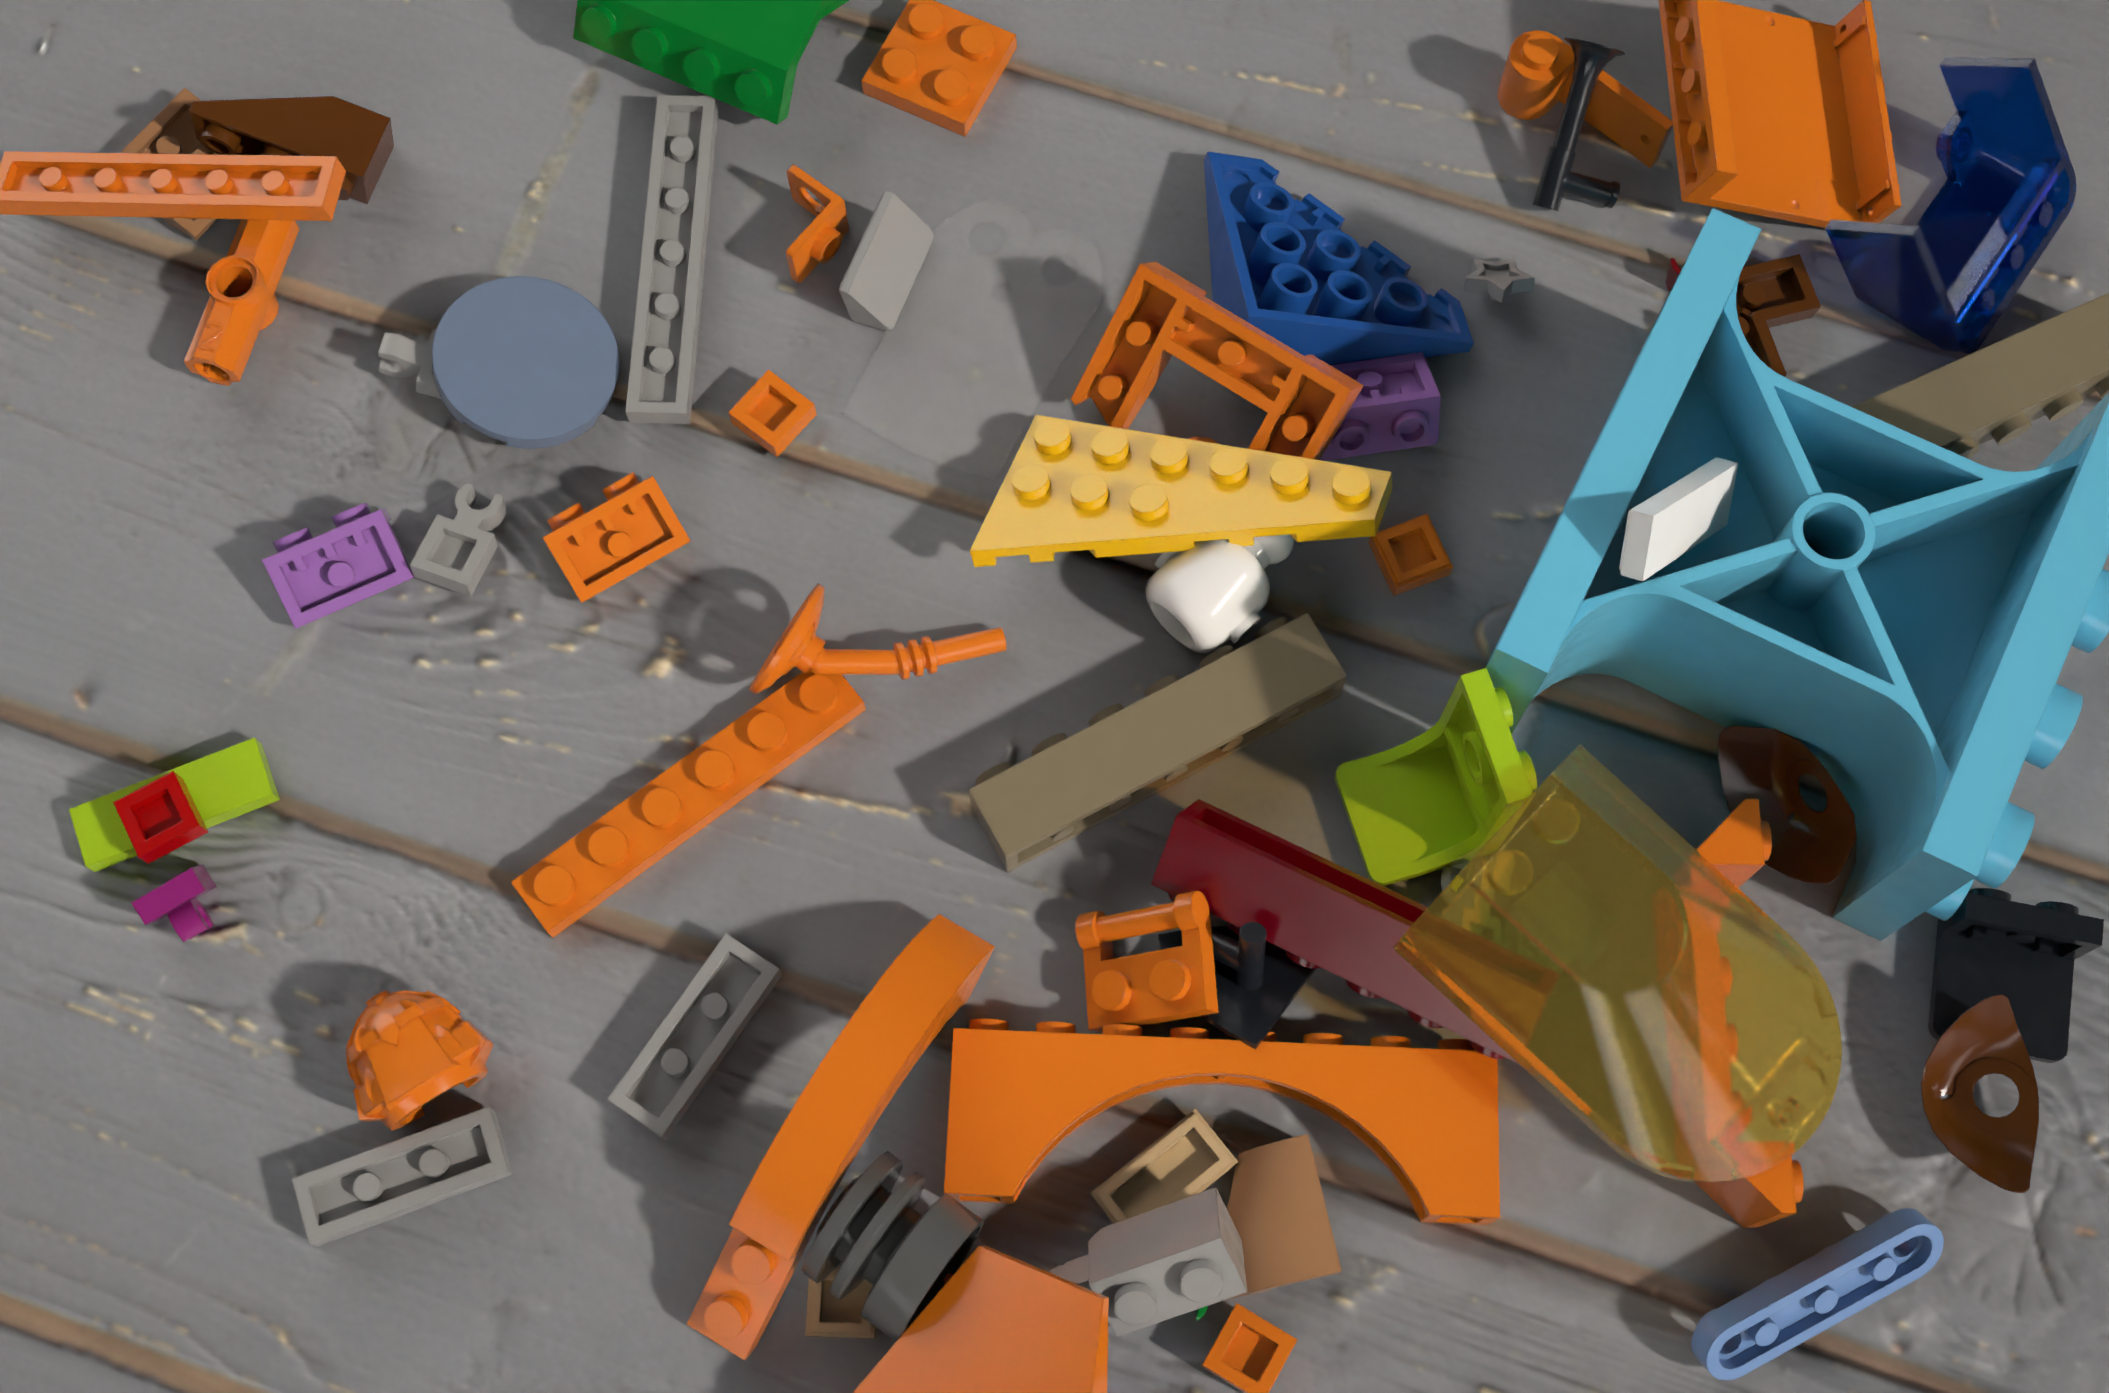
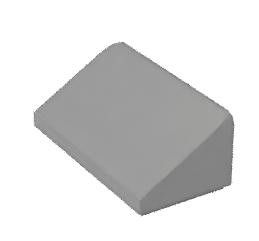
(885, 264)

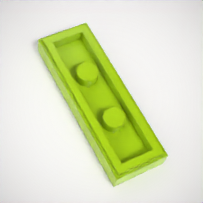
(219, 784)

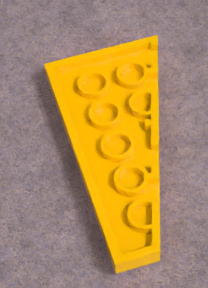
(1162, 493)

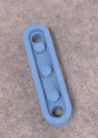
(1816, 1294)

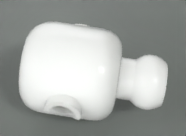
(1214, 589)

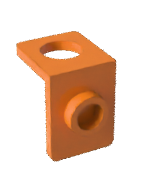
(824, 234)

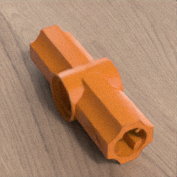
(234, 321)

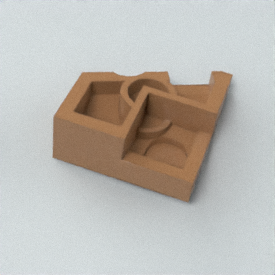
(1281, 1216)

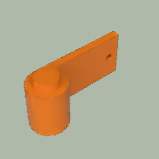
(1540, 76)

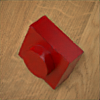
(160, 817)

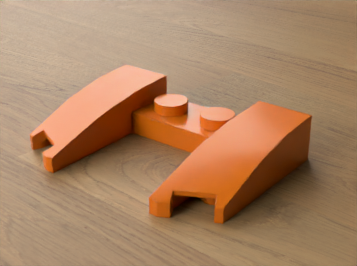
(1173, 317)

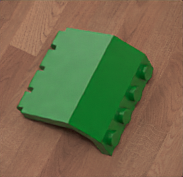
(718, 47)

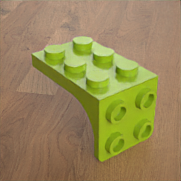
(1441, 791)

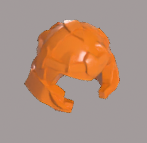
(409, 1052)

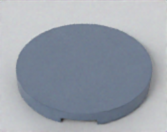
(525, 361)

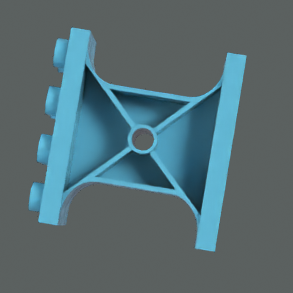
(1856, 599)

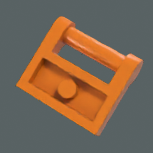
(1151, 984)

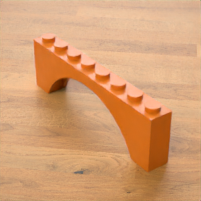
(1415, 1108)

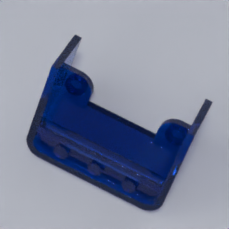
(1988, 221)

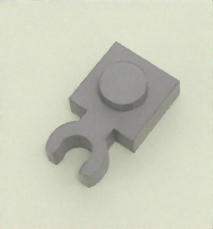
(460, 549)

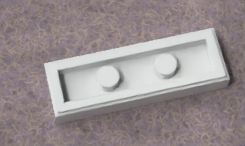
(1677, 519)

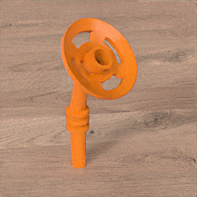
(806, 651)

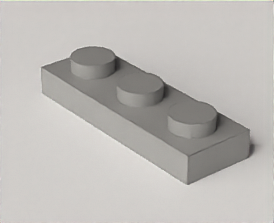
(695, 1036)
(401, 1176)

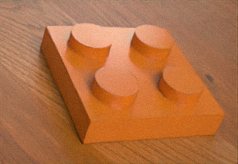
(939, 64)

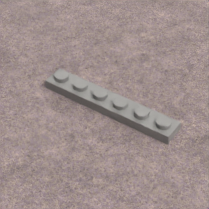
(672, 260)

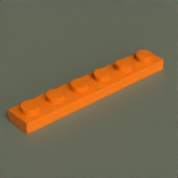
(170, 185)
(686, 798)

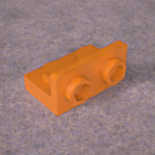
(614, 537)

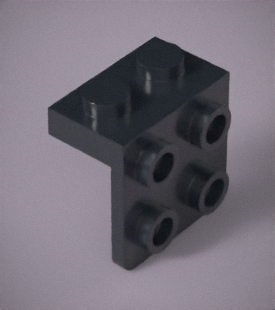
(2015, 952)

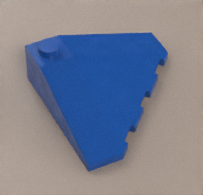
(1309, 282)

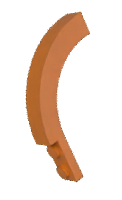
(830, 1126)

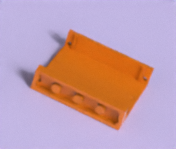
(1779, 113)

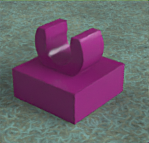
(180, 902)

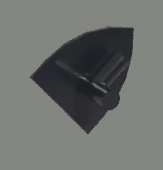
(1252, 980)

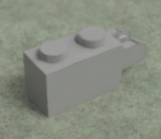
(1163, 1262)

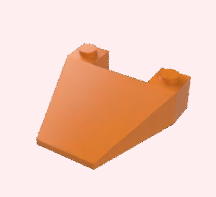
(1000, 1332)

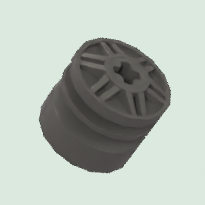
(891, 1244)

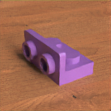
(1393, 409)
(337, 566)

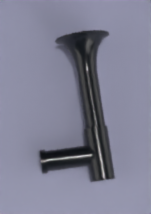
(1557, 175)

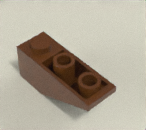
(300, 128)

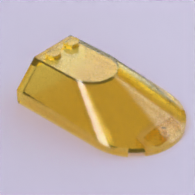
(1635, 982)

